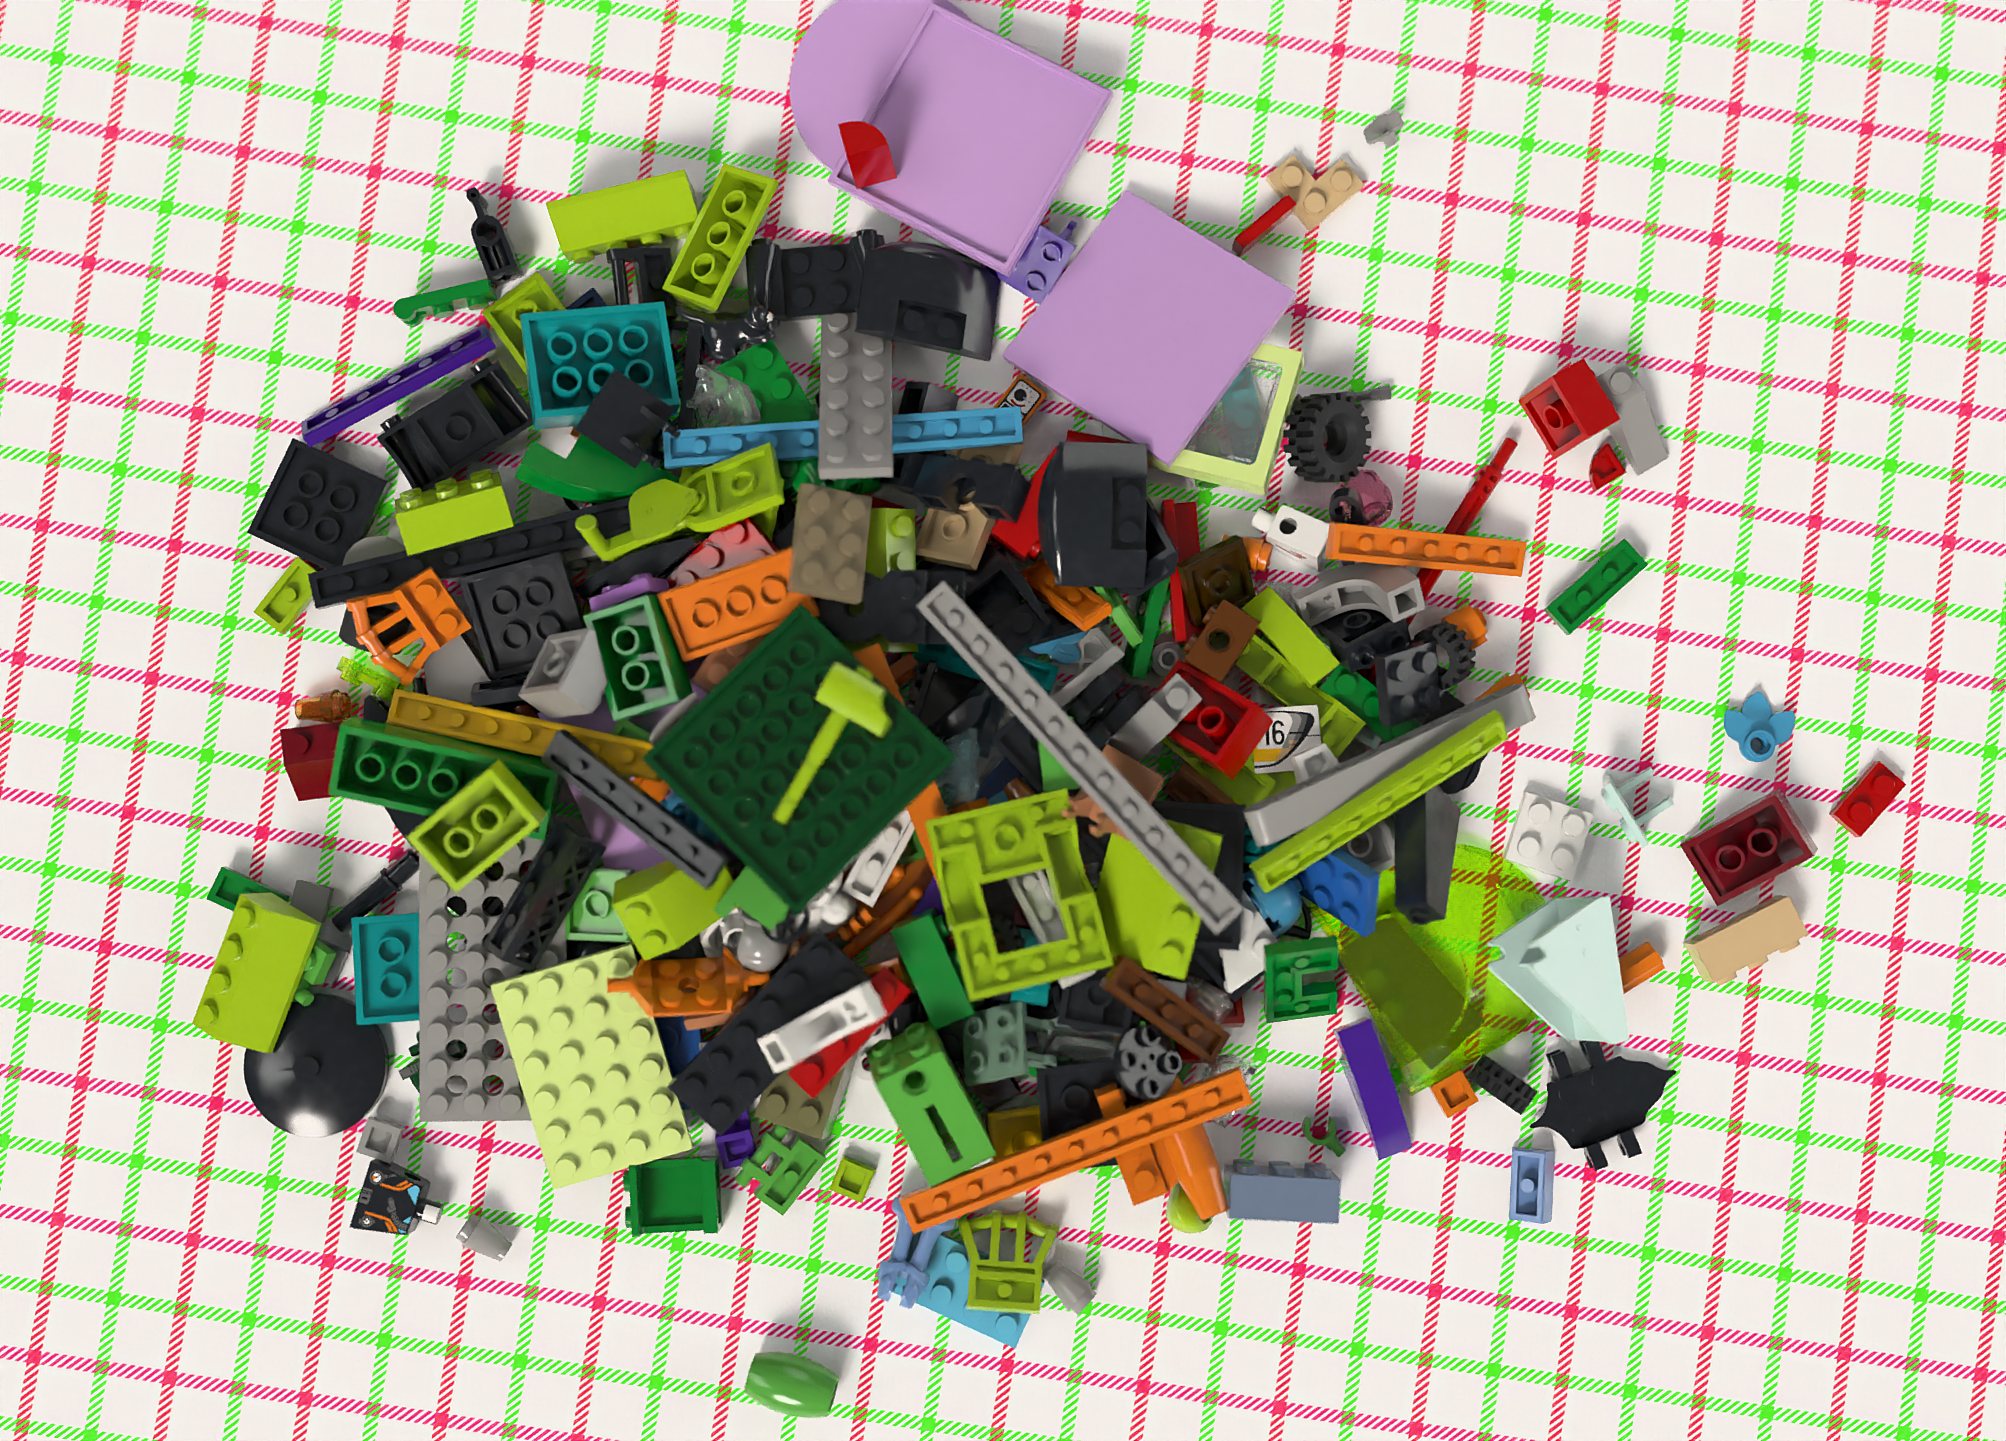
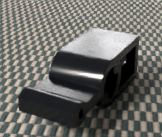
(499, 246)

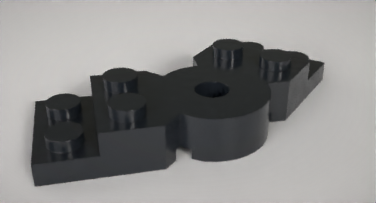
(888, 604)

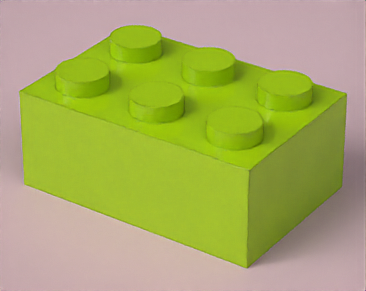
(452, 511)
(477, 826)

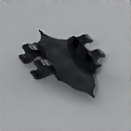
(1600, 1101)

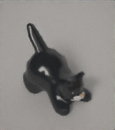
(728, 331)

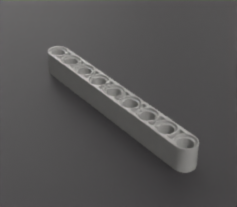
(1326, 792)

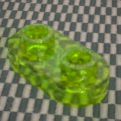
(356, 672)

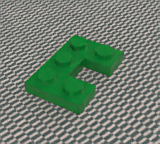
(1283, 969)

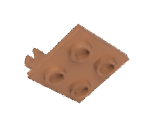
(1139, 776)

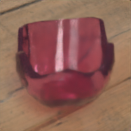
(1375, 496)

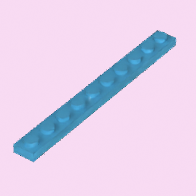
(801, 439)

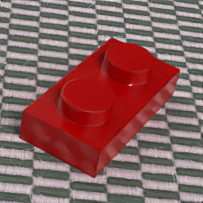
(1867, 799)

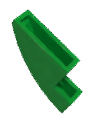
(587, 473)

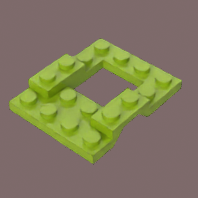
(1285, 686)
(1004, 844)

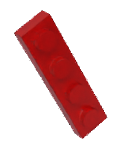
(822, 1066)

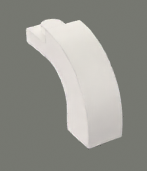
(821, 1026)

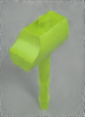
(851, 698)

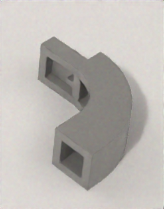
(1360, 586)
(1155, 719)

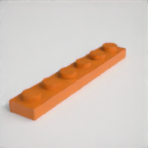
(1425, 549)

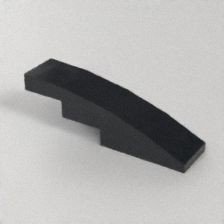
(655, 560)

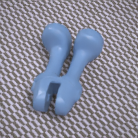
(915, 1270)

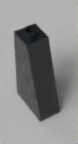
(1425, 855)

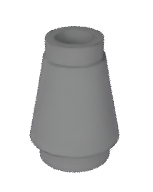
(483, 1238)
(1070, 1288)

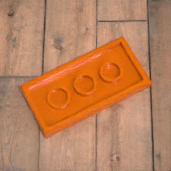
(732, 605)

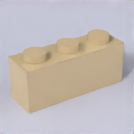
(1746, 940)

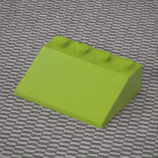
(1144, 911)

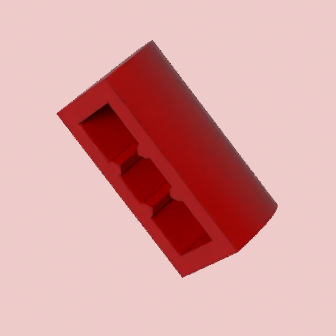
(867, 153)

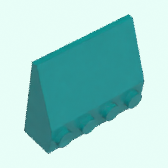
(577, 350)

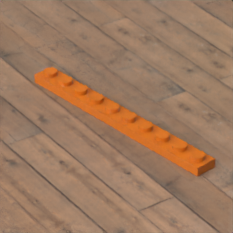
(1076, 1149)

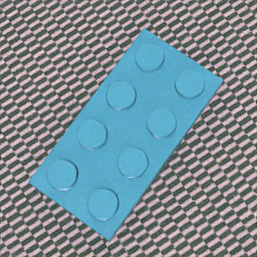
(948, 1291)

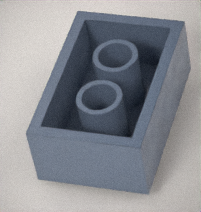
(1282, 1192)

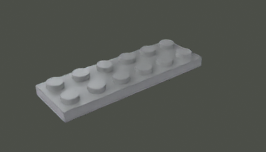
(854, 401)

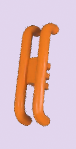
(867, 925)

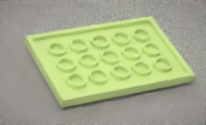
(590, 1068)

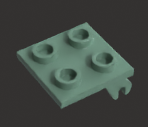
(998, 1046)

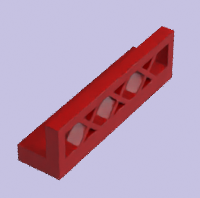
(1183, 528)

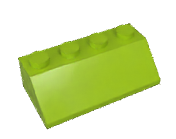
(624, 216)
(719, 238)
(889, 547)
(256, 972)

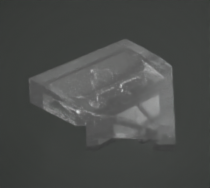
(722, 400)

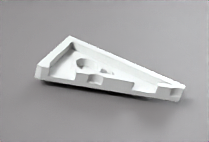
(1248, 961)

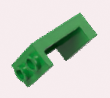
(674, 1196)

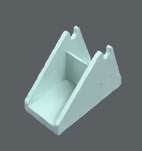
(1567, 968)

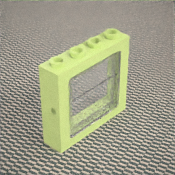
(1246, 426)

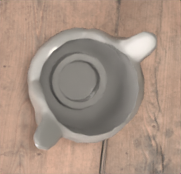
(757, 950)

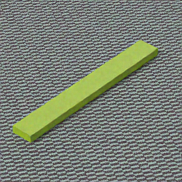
(1379, 801)

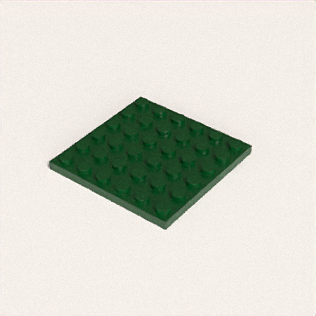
(749, 741)

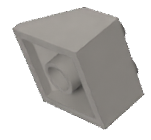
(566, 675)

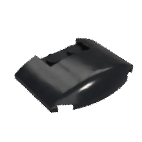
(928, 298)
(1095, 514)

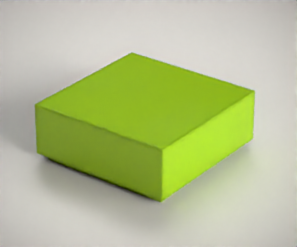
(852, 1179)

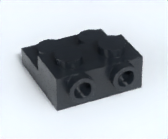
(1361, 635)
(1094, 1008)

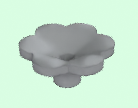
(1384, 129)

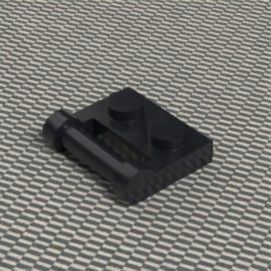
(651, 272)

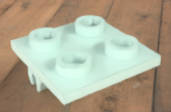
(1630, 824)

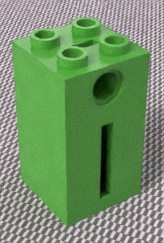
(929, 1102)

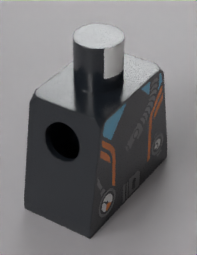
(394, 1200)

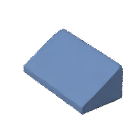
(1531, 1185)

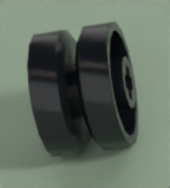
(1106, 705)

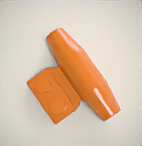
(1181, 1157)

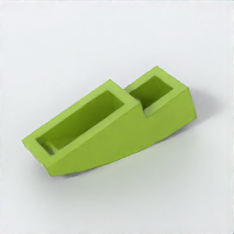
(1291, 637)

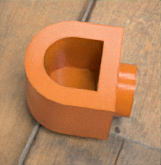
(1471, 621)

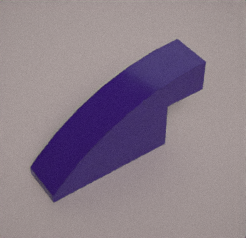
(1373, 1087)

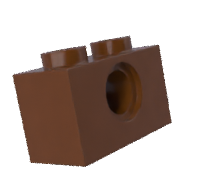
(1236, 626)

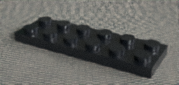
(732, 1065)

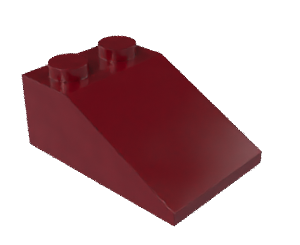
(1749, 847)

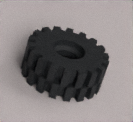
(1344, 438)

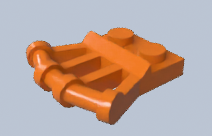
(427, 607)

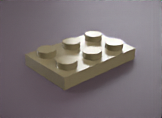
(829, 544)

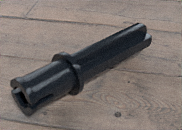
(390, 880)

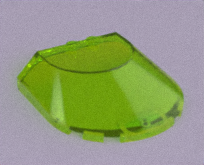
(1433, 980)

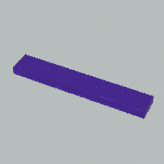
(397, 385)

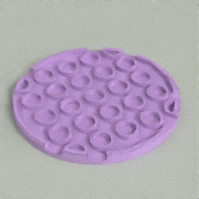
(846, 64)

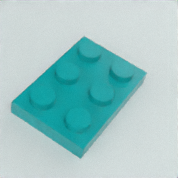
(386, 968)

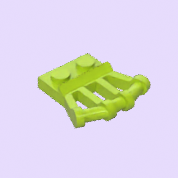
(1006, 1284)

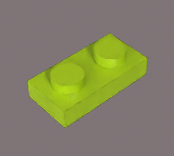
(287, 597)

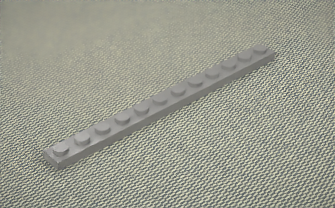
(1080, 757)

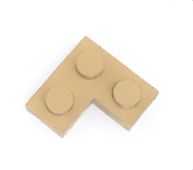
(1314, 198)

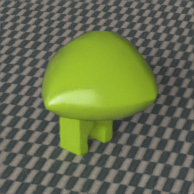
(1182, 1214)

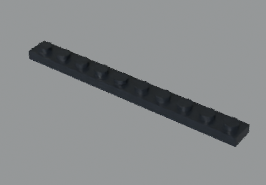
(466, 557)

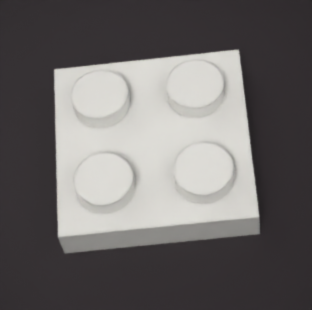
(1548, 836)

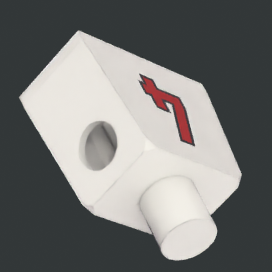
(1307, 541)

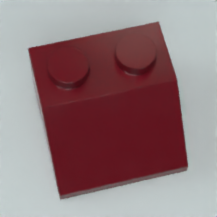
(310, 758)

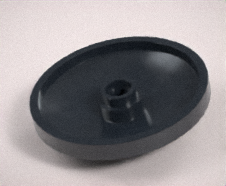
(321, 1071)

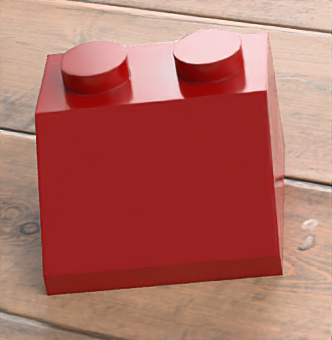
(1569, 408)

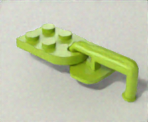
(702, 504)

